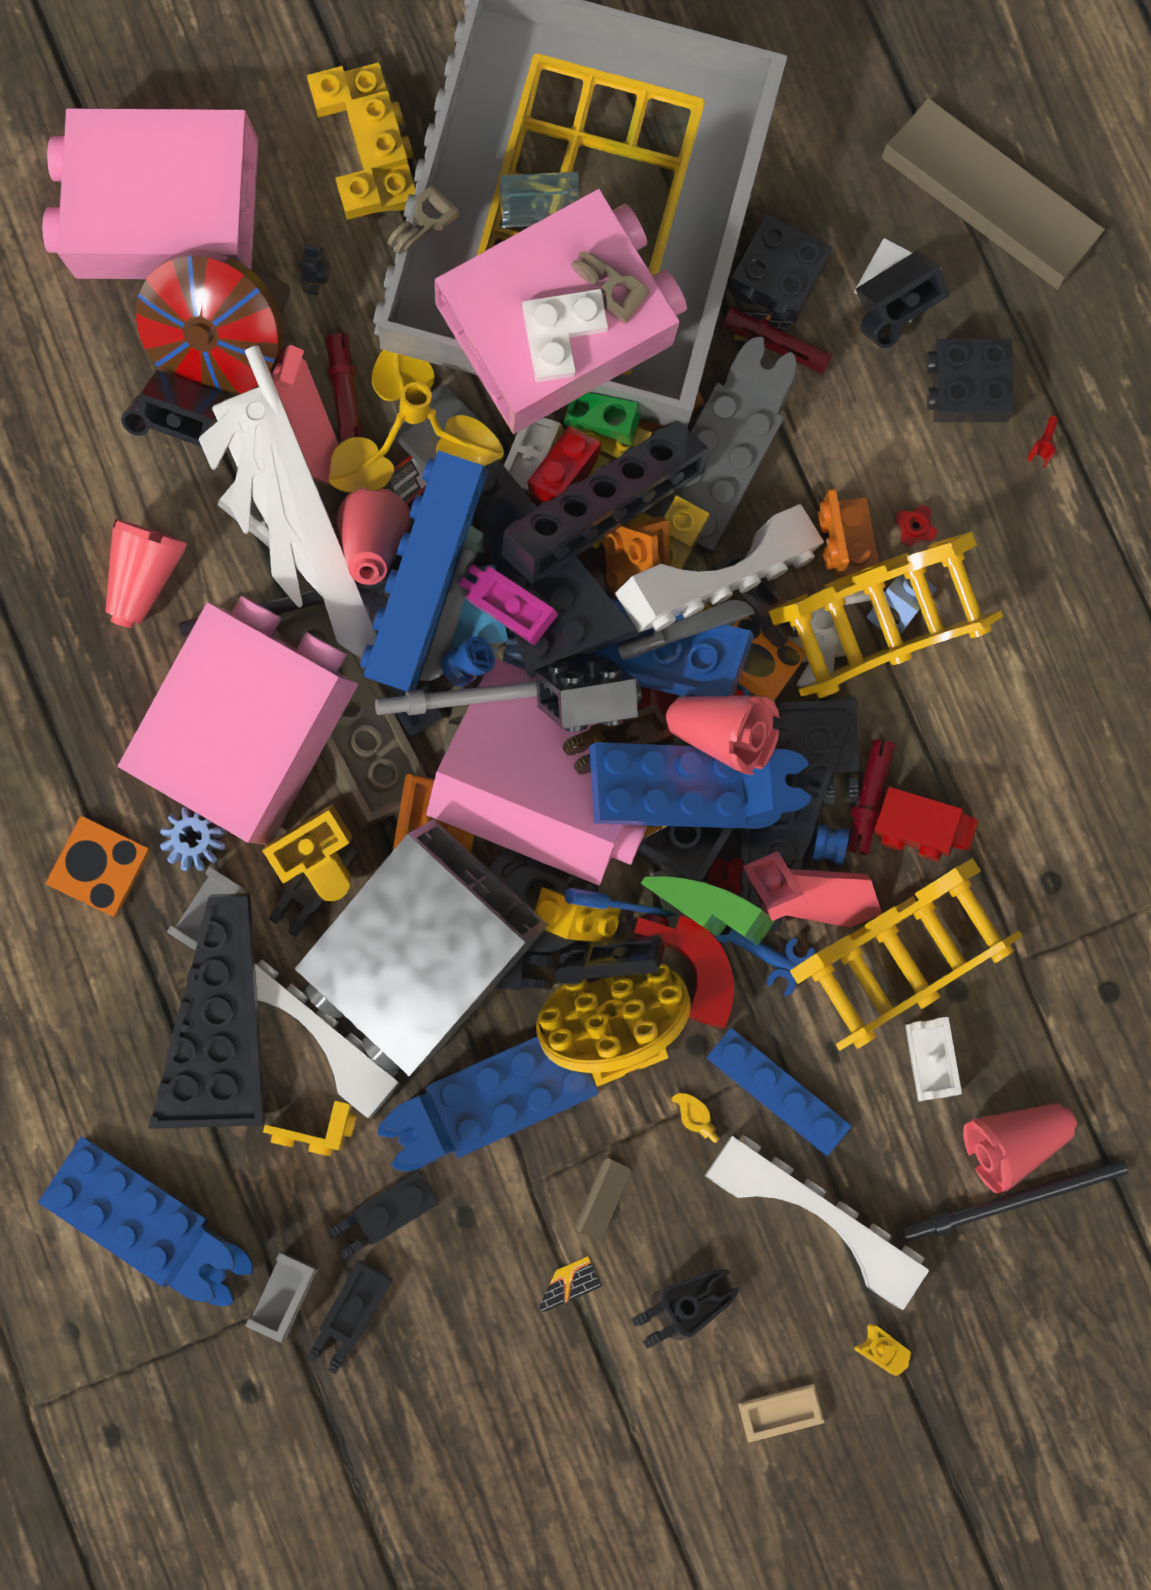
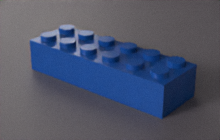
(424, 572)

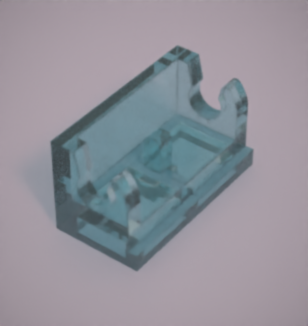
(535, 196)

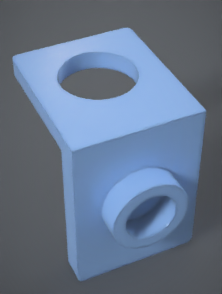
(903, 599)

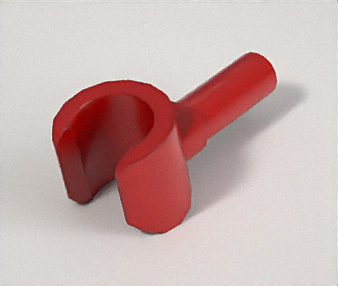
(1044, 445)

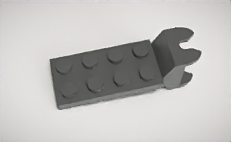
(738, 432)

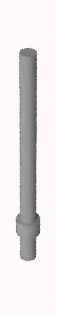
(417, 702)

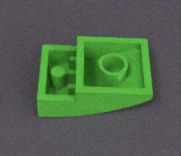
(712, 906)

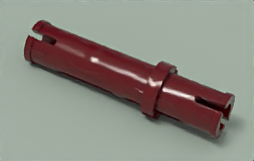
(777, 340)
(342, 378)
(870, 797)

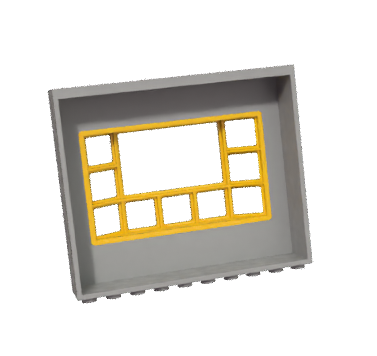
(482, 132)

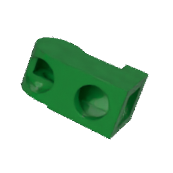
(604, 417)

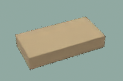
(781, 1412)

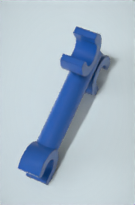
(771, 956)

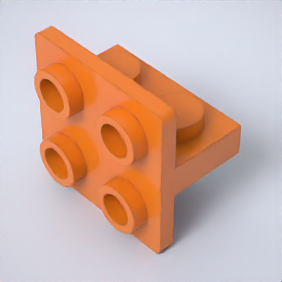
(634, 550)

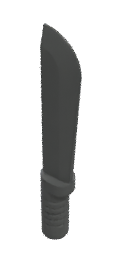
(449, 618)
(687, 627)

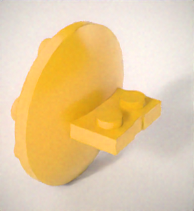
(614, 1023)

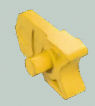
(884, 1351)

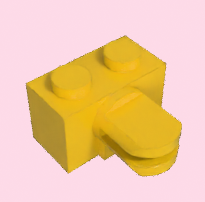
(312, 850)

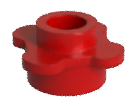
(912, 536)
(726, 874)

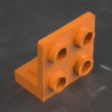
(848, 534)

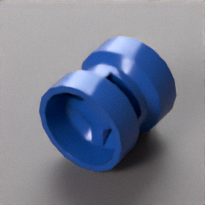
(467, 661)

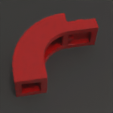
(708, 960)

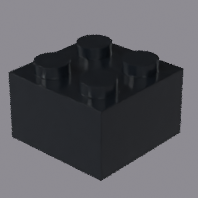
(684, 849)

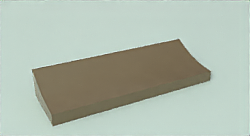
(992, 193)
(365, 750)

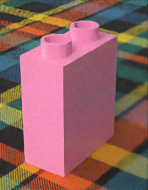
(150, 189)
(486, 315)
(240, 720)
(521, 789)

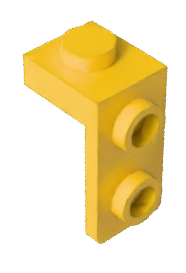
(576, 921)
(341, 1124)

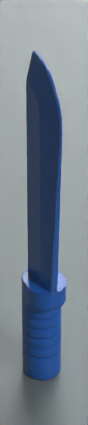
(602, 901)

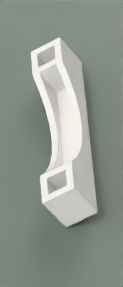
(665, 592)
(355, 1074)
(885, 1268)

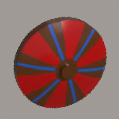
(203, 315)

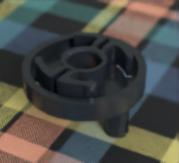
(525, 873)

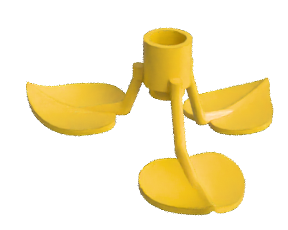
(395, 377)

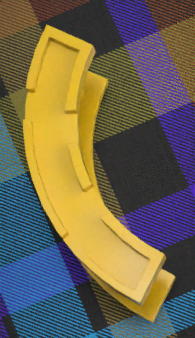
(871, 581)
(885, 930)

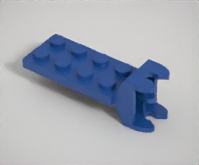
(691, 666)
(689, 787)
(483, 1105)
(144, 1225)

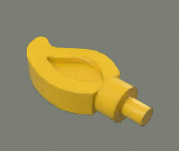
(695, 1116)

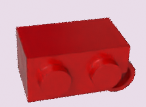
(924, 825)

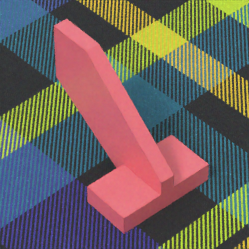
(305, 411)
(810, 894)

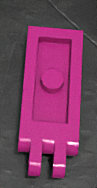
(508, 603)

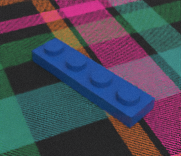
(778, 1092)

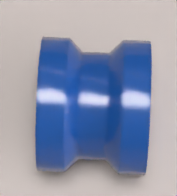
(830, 844)

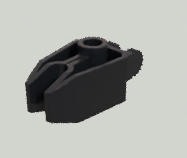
(684, 1308)

